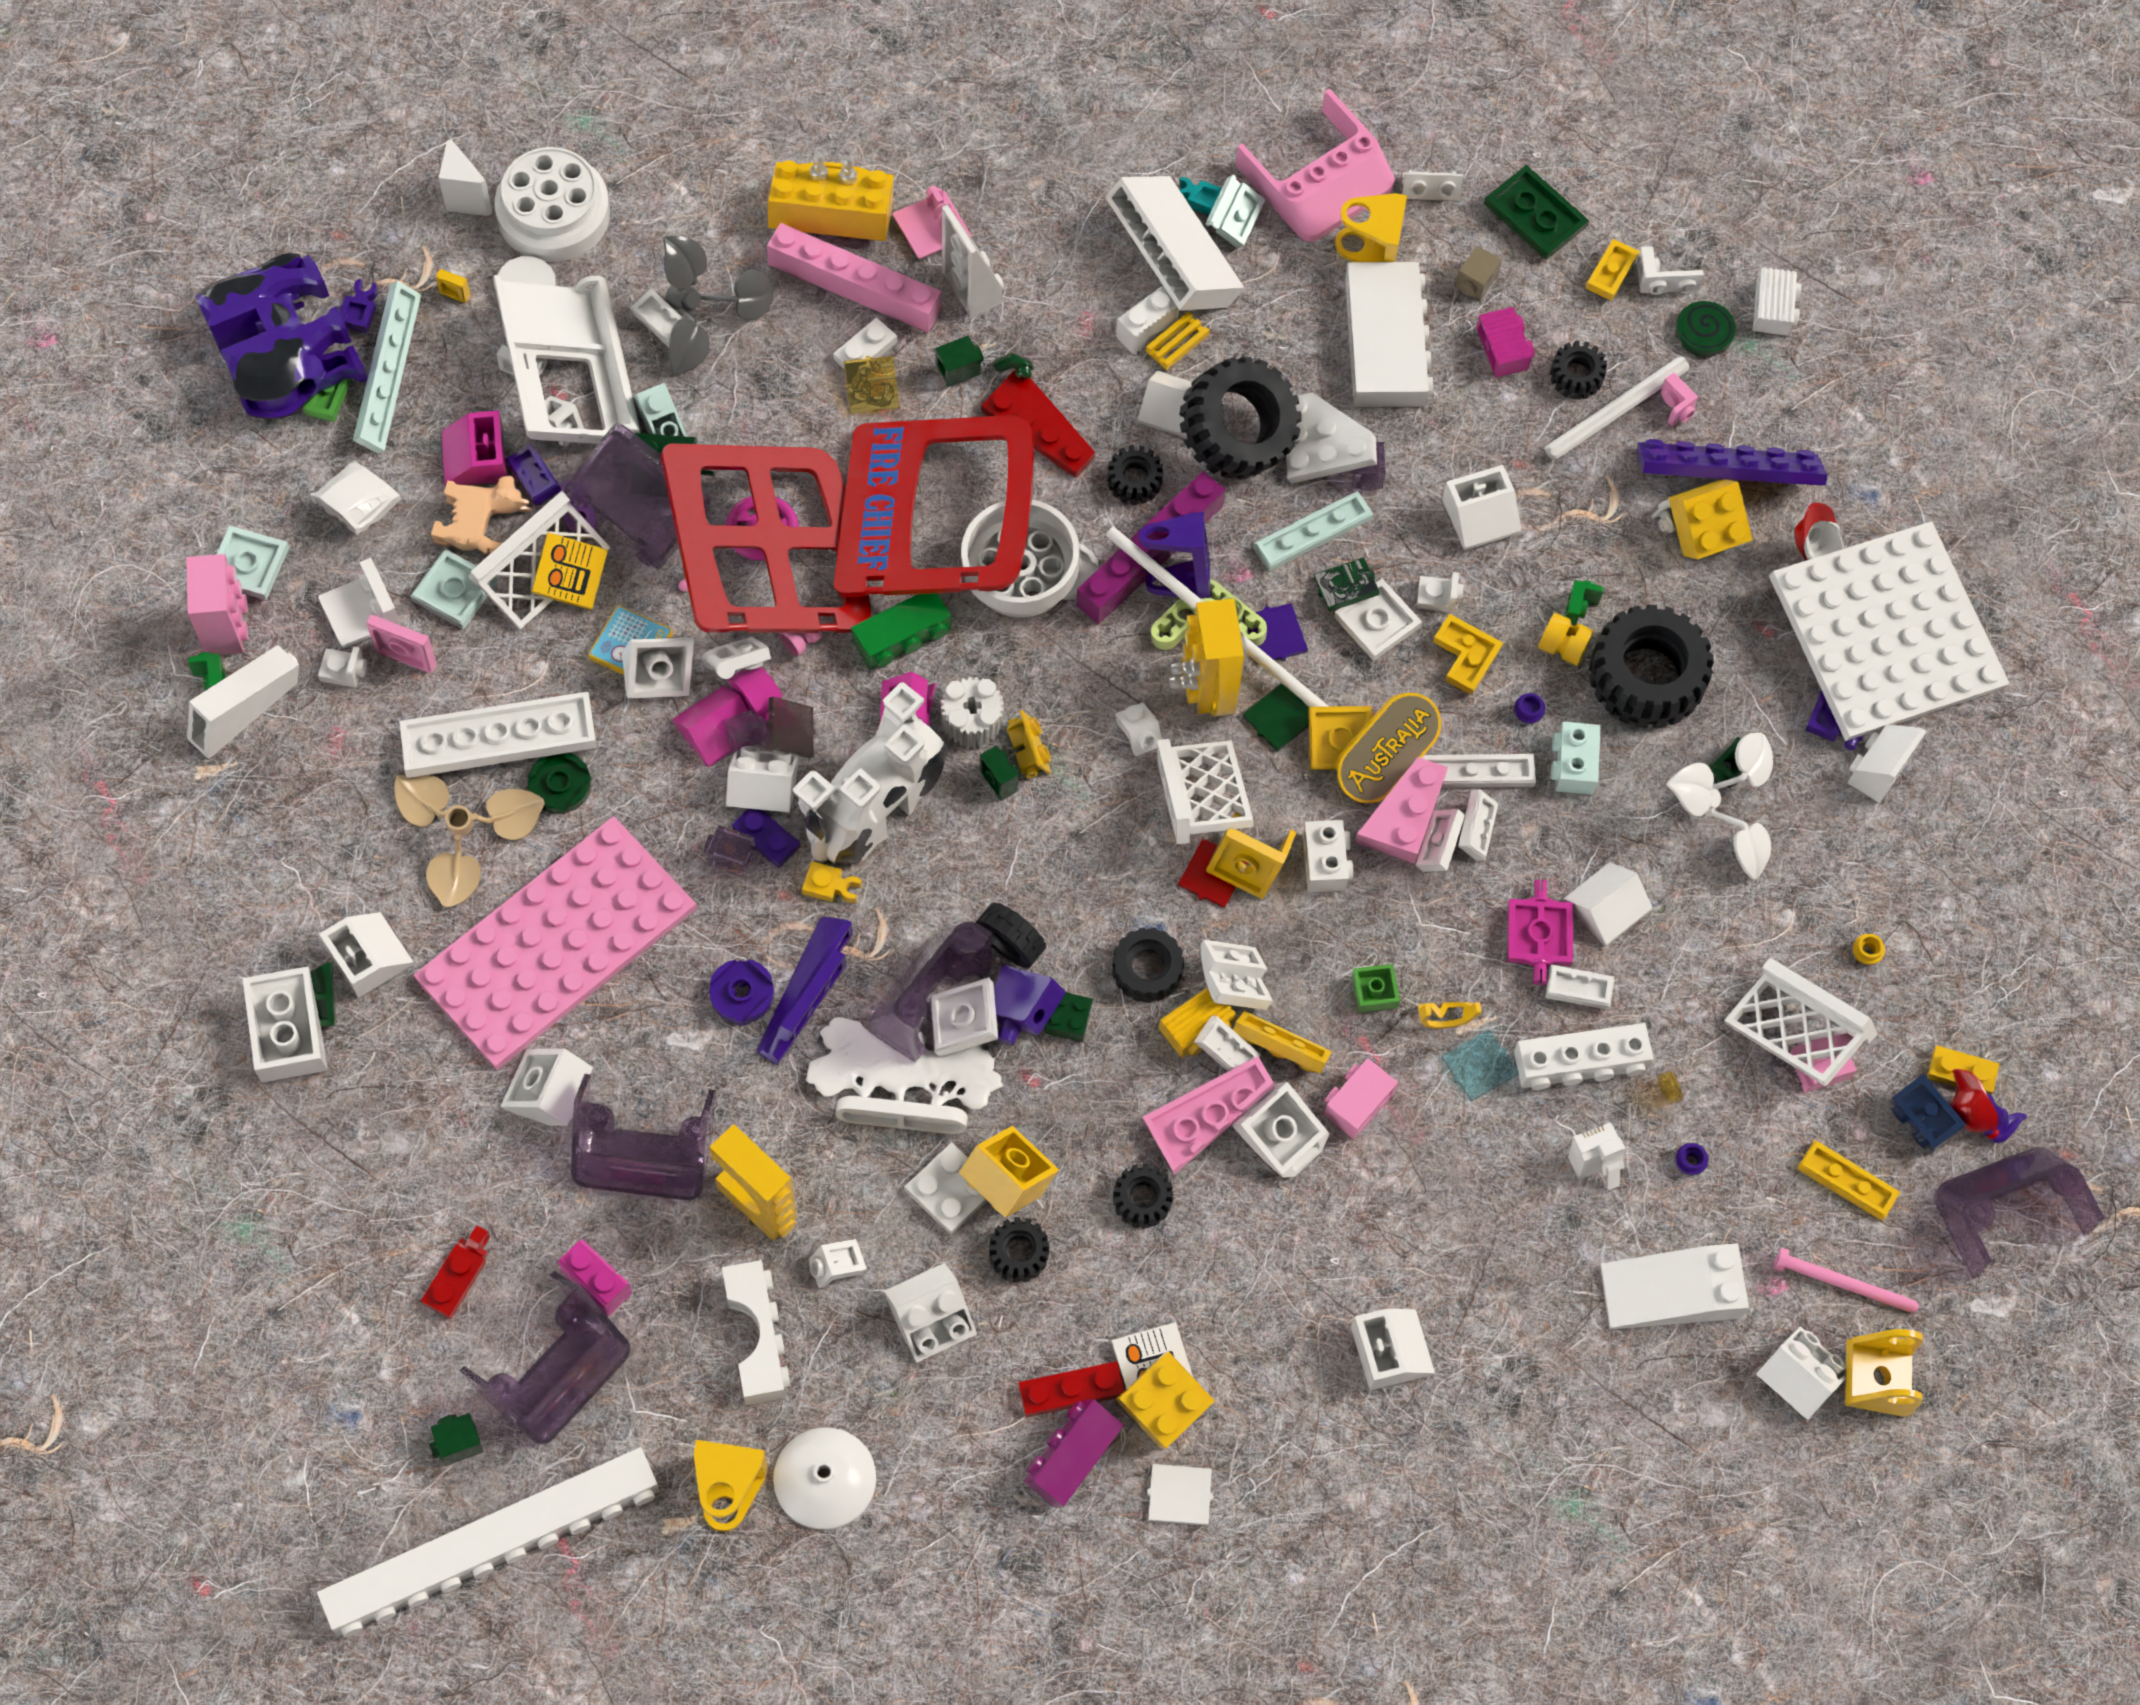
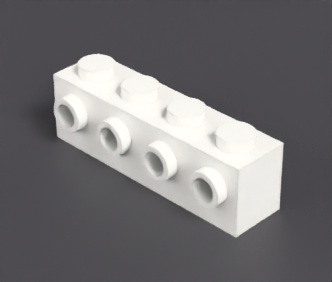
(1583, 1056)

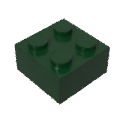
(999, 772)
(1070, 1018)

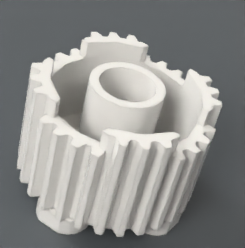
(968, 698)

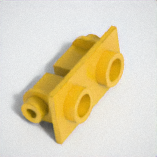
(1035, 755)

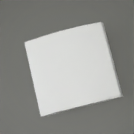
(1234, 974)

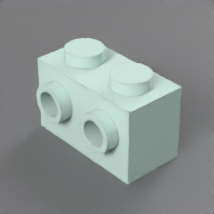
(1576, 758)

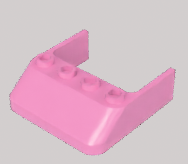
(1314, 195)

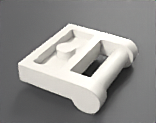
(736, 655)

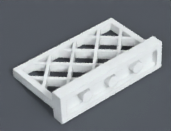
(515, 547)
(1179, 790)
(1820, 1004)

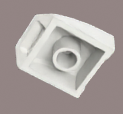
(1283, 1131)

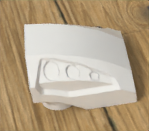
(356, 497)

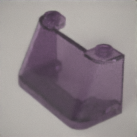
(629, 488)
(901, 1011)

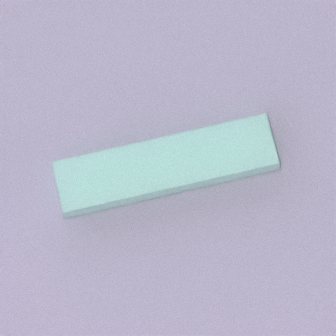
(1313, 531)

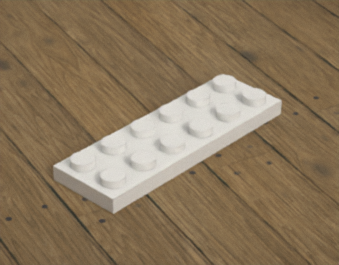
(497, 734)

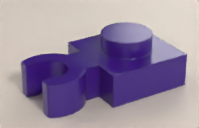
(359, 310)

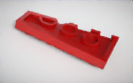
(1051, 430)

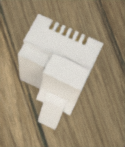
(1598, 1152)

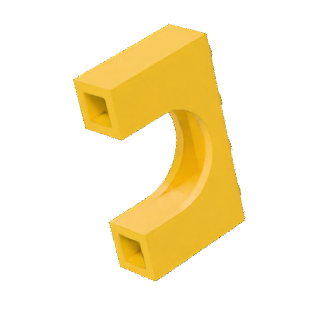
(754, 1183)

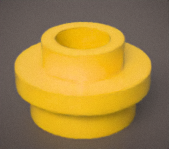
(1873, 942)

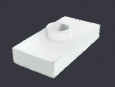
(656, 315)
(1478, 825)
(1579, 987)
(1224, 1044)

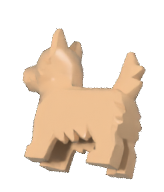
(473, 511)

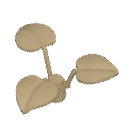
(450, 875)

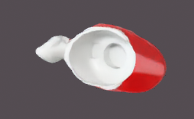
(1817, 532)

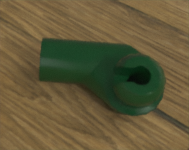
(1013, 361)

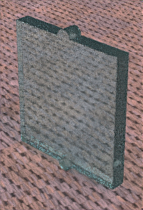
(1480, 1065)

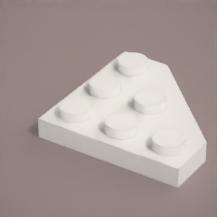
(1327, 442)

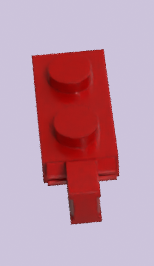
(457, 1274)

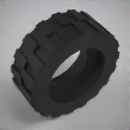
(1012, 935)
(1148, 940)

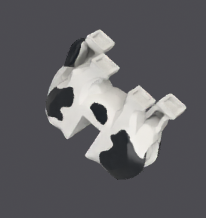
(888, 771)

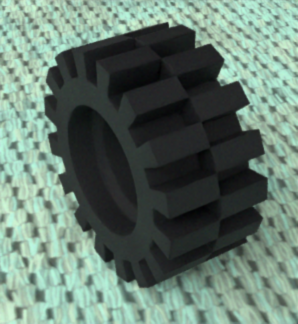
(1580, 355)
(1135, 459)
(1147, 1177)
(1018, 1230)

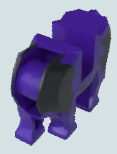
(266, 345)

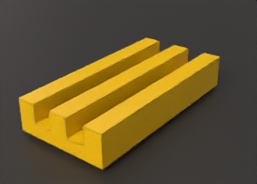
(1194, 325)

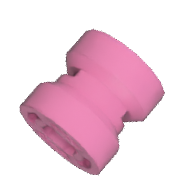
(797, 642)

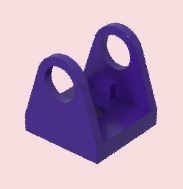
(1188, 535)

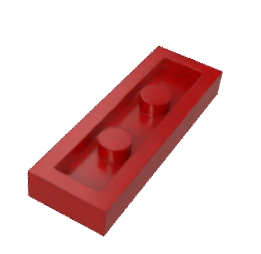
(1066, 1388)

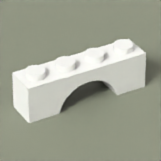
(761, 1372)

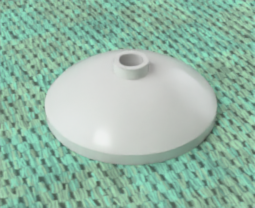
(830, 1500)

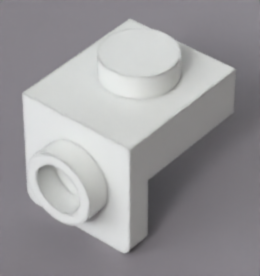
(1139, 727)

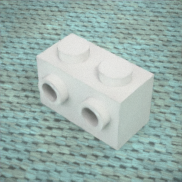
(1326, 856)

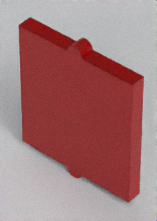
(1203, 883)

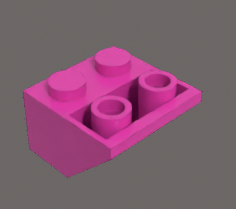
(474, 449)

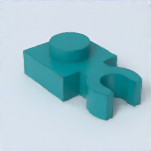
(1200, 196)

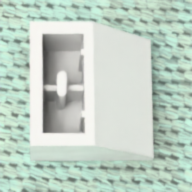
(1482, 507)
(762, 779)
(365, 951)
(930, 1312)
(1391, 1347)
(1803, 1372)

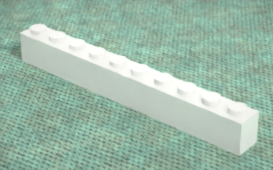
(488, 1542)

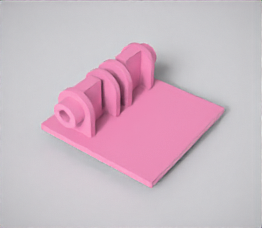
(923, 222)

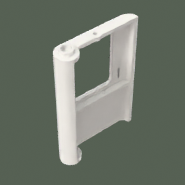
(571, 327)

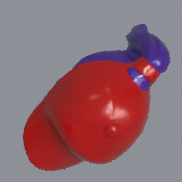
(1980, 1110)

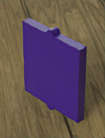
(1283, 633)

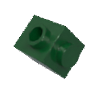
(959, 360)
(455, 1439)

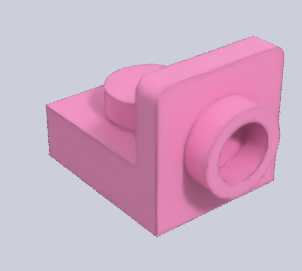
(1679, 396)

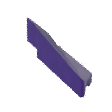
(811, 981)

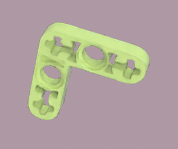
(1177, 632)

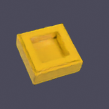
(452, 285)

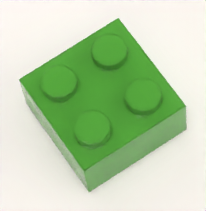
(1375, 988)

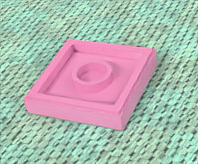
(401, 643)

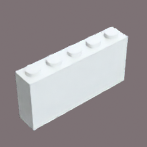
(1174, 242)
(1387, 334)

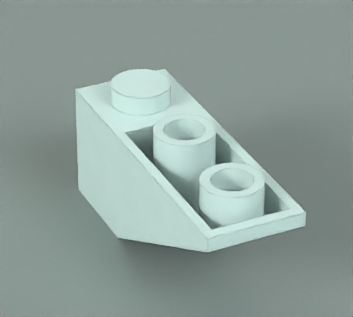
(658, 411)

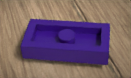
(770, 838)

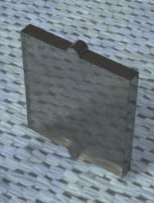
(791, 727)

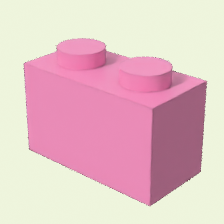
(1359, 1098)

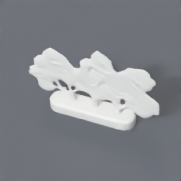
(861, 1054)

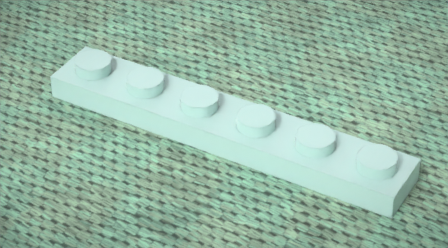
(387, 367)

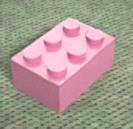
(216, 604)

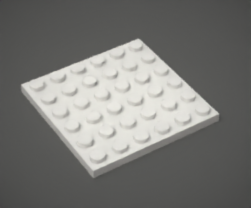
(1888, 630)

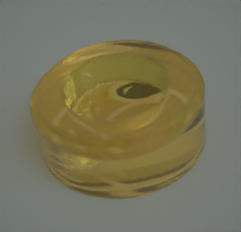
(1670, 1087)

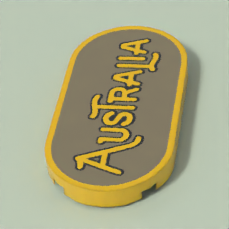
(1388, 746)

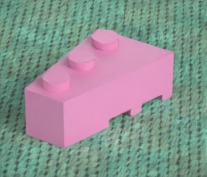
(1405, 813)

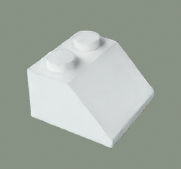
(1884, 760)
(546, 1086)

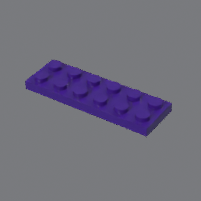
(1731, 463)

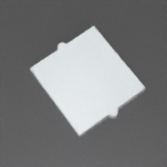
(1180, 1494)

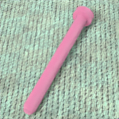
(1784, 1260)

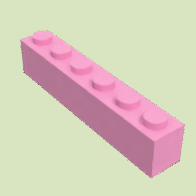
(854, 277)

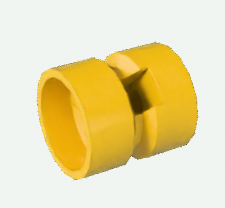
(1565, 639)

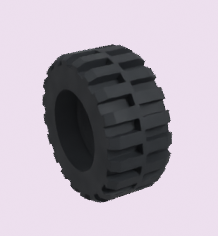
(1269, 397)
(1660, 632)

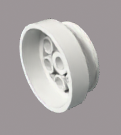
(534, 232)
(1045, 528)

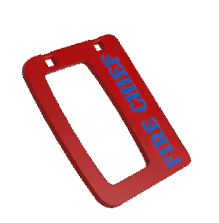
(882, 500)

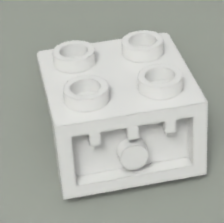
(353, 604)

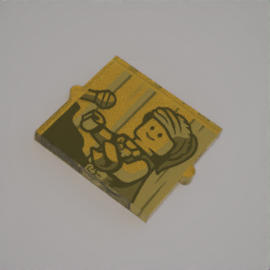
(871, 384)

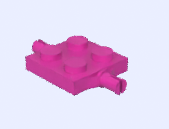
(1540, 932)

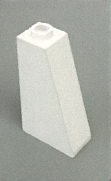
(239, 700)

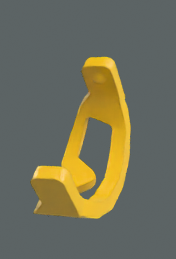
(1470, 1012)

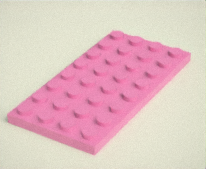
(555, 942)

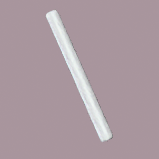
(1615, 409)

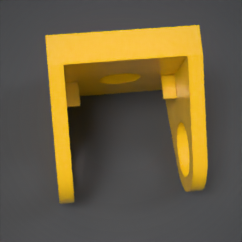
(1379, 232)
(1264, 861)
(1894, 1360)
(730, 1474)

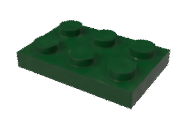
(1536, 212)

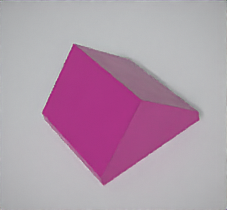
(704, 727)

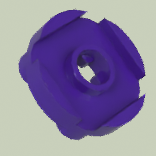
(741, 1009)

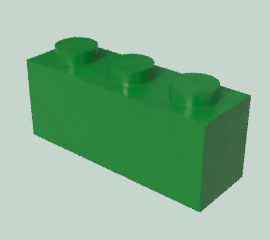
(901, 629)

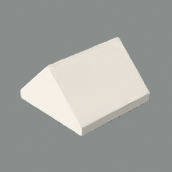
(462, 184)
(1163, 402)
(658, 667)
(1610, 902)

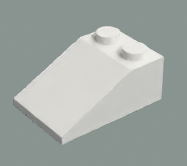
(284, 1025)

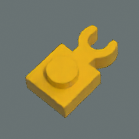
(826, 882)

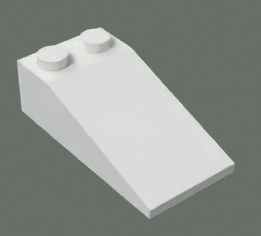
(968, 268)
(1675, 1287)

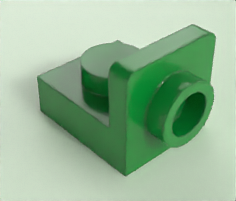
(1581, 595)
(209, 667)

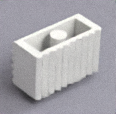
(1776, 301)
(1146, 320)

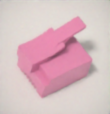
(1822, 1064)

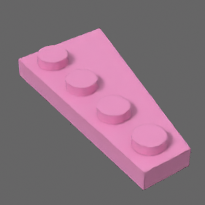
(1204, 1113)

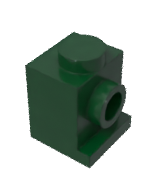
(1719, 770)

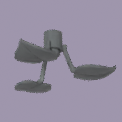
(682, 264)

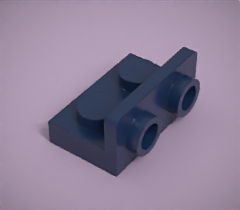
(1926, 1113)

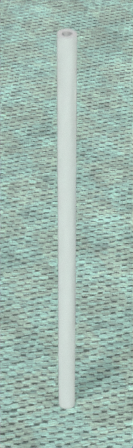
(1191, 599)

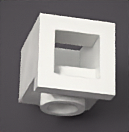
(562, 414)

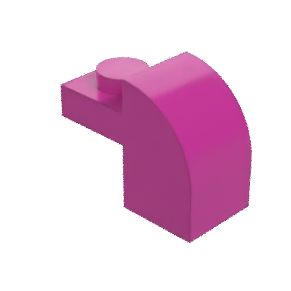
(755, 689)

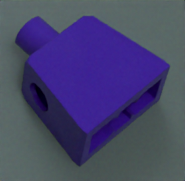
(1024, 1002)

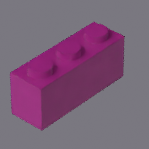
(1072, 1452)

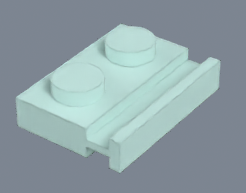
(1235, 211)

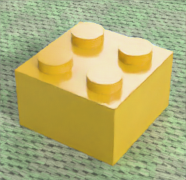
(1710, 518)
(1008, 1171)
(1165, 1400)

